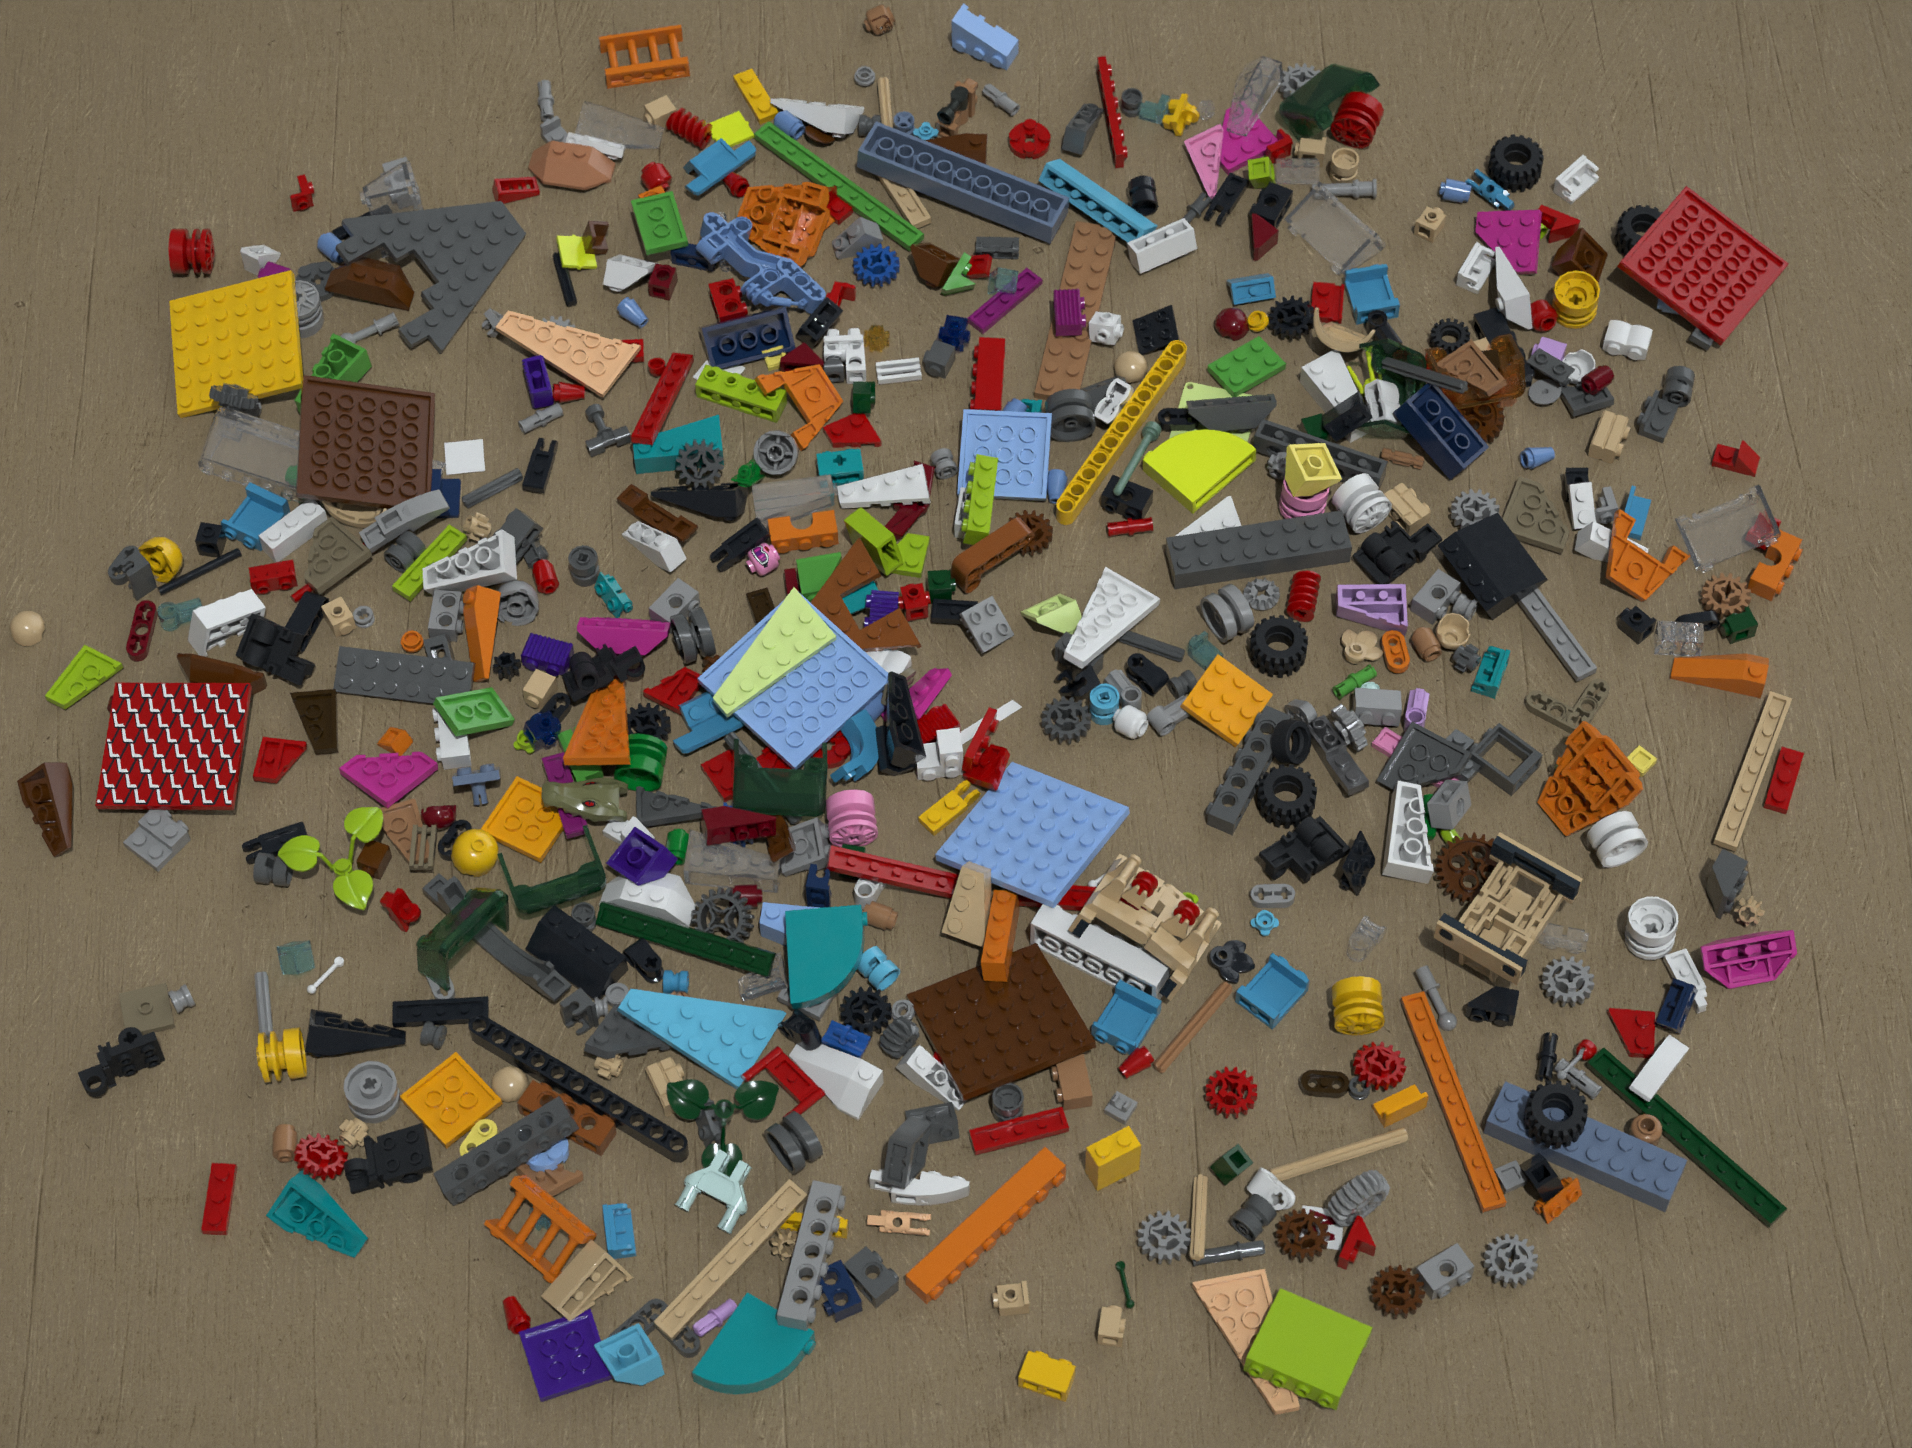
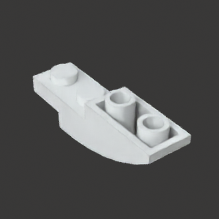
(929, 1190)

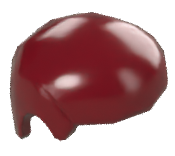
(1232, 323)
(440, 816)

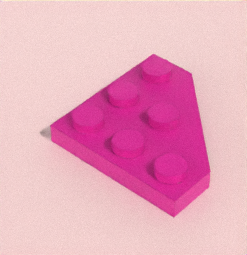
(1239, 149)
(1515, 233)
(389, 775)

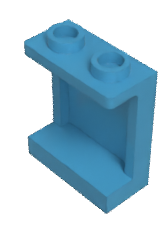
(1369, 291)
(255, 515)
(1273, 991)
(1126, 1018)

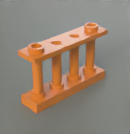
(644, 72)
(560, 1218)

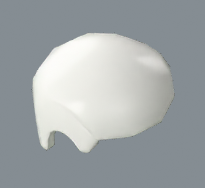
(1582, 362)

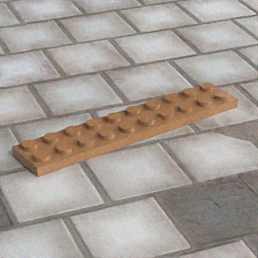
(1087, 270)

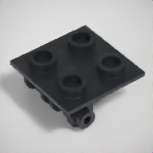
(1155, 330)
(1357, 865)

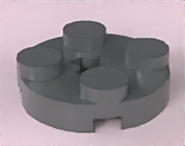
(317, 271)

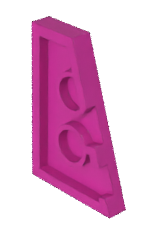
(926, 690)

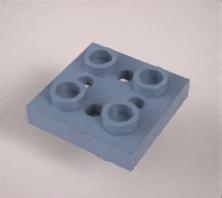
(477, 780)

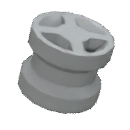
(1465, 607)
(181, 998)

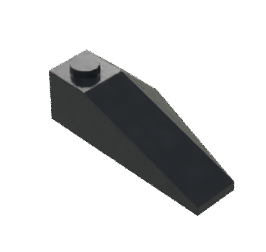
(719, 501)

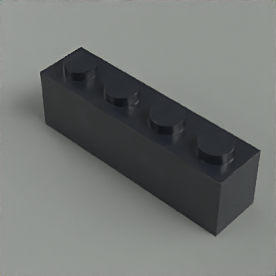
(1493, 324)

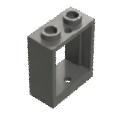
(1528, 754)
(905, 1153)

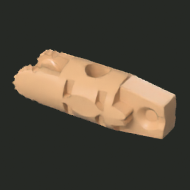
(887, 1222)

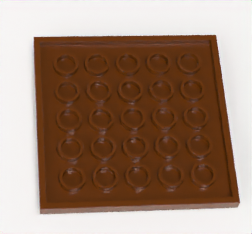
(364, 443)
(998, 1028)

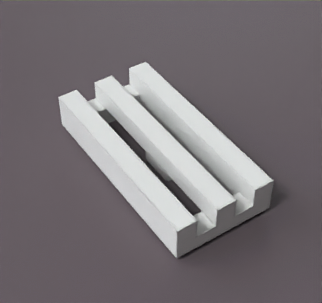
(898, 367)

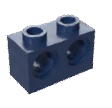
(841, 1290)

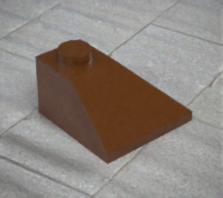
(1580, 254)
(933, 263)

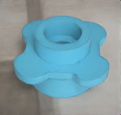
(920, 132)
(1265, 916)

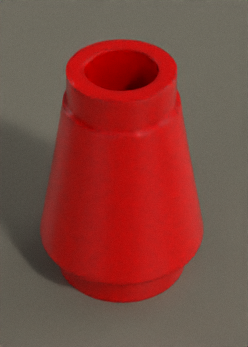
(736, 184)
(567, 392)
(1136, 1062)
(515, 1315)

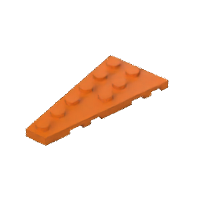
(602, 729)

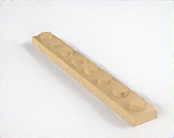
(1752, 771)
(730, 1259)

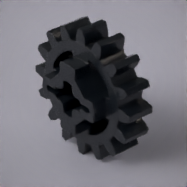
(1291, 318)
(644, 721)
(866, 1001)

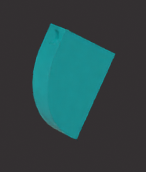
(823, 951)
(752, 1351)

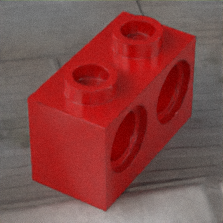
(726, 300)

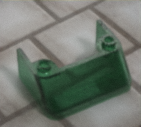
(1406, 386)
(777, 789)
(586, 881)
(458, 929)

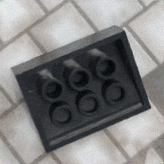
(1492, 564)

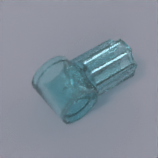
(179, 613)

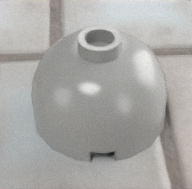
(776, 452)
(518, 603)

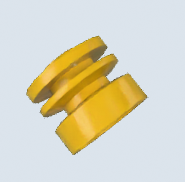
(1576, 299)
(1357, 1005)
(281, 1055)

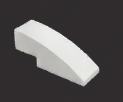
(1659, 1068)

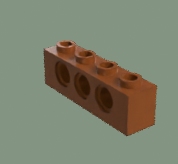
(594, 1139)

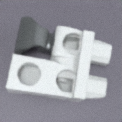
(845, 349)

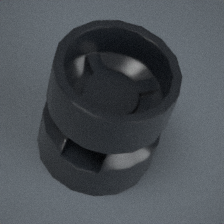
(1143, 195)

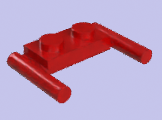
(789, 1077)

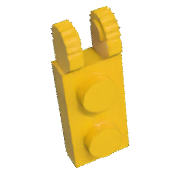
(948, 808)

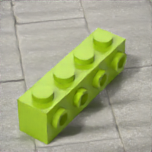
(740, 393)
(980, 499)

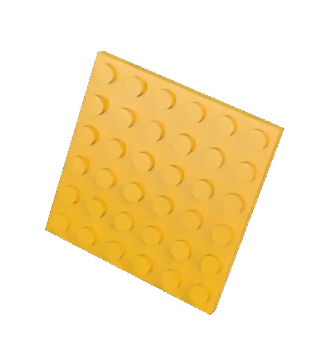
(236, 337)

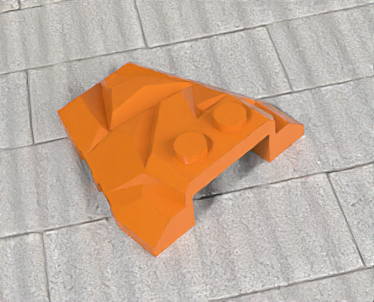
(787, 218)
(1589, 781)

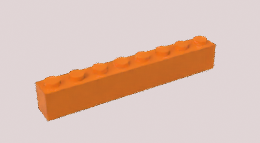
(986, 1225)

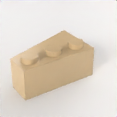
(970, 905)
(584, 1281)

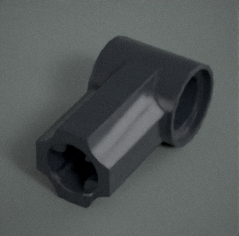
(1382, 330)

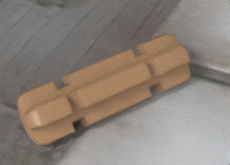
(1402, 458)

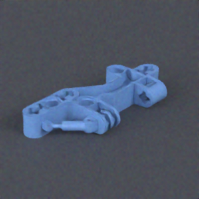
(766, 271)

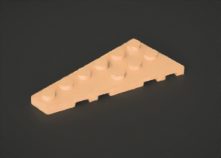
(575, 352)
(1239, 1309)

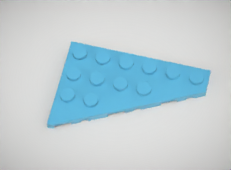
(709, 1032)

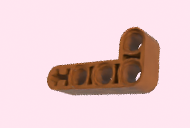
(989, 552)

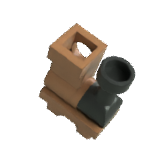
(959, 109)

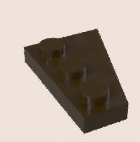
(319, 718)

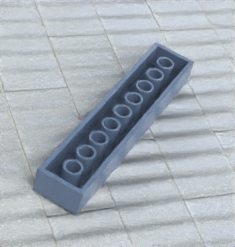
(963, 182)

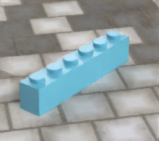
(1095, 201)

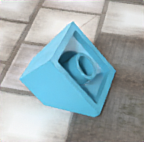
(630, 1356)

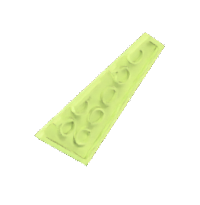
(782, 646)

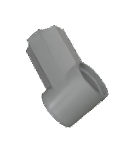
(1125, 688)
(1165, 718)

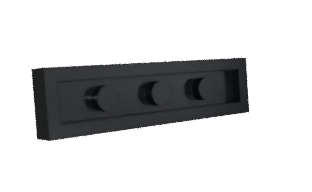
(438, 1011)

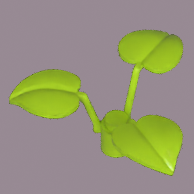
(350, 885)

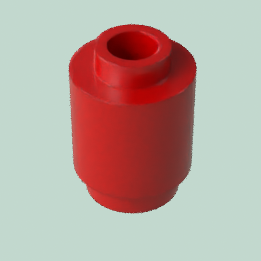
(545, 576)

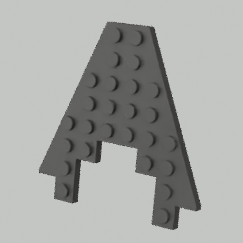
(457, 247)

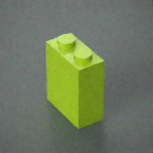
(876, 539)

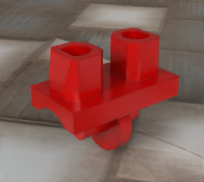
(400, 908)

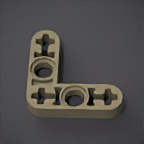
(1570, 715)

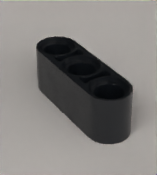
(307, 617)

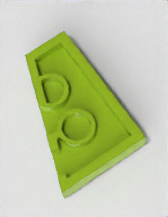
(82, 676)

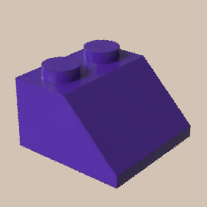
(641, 858)

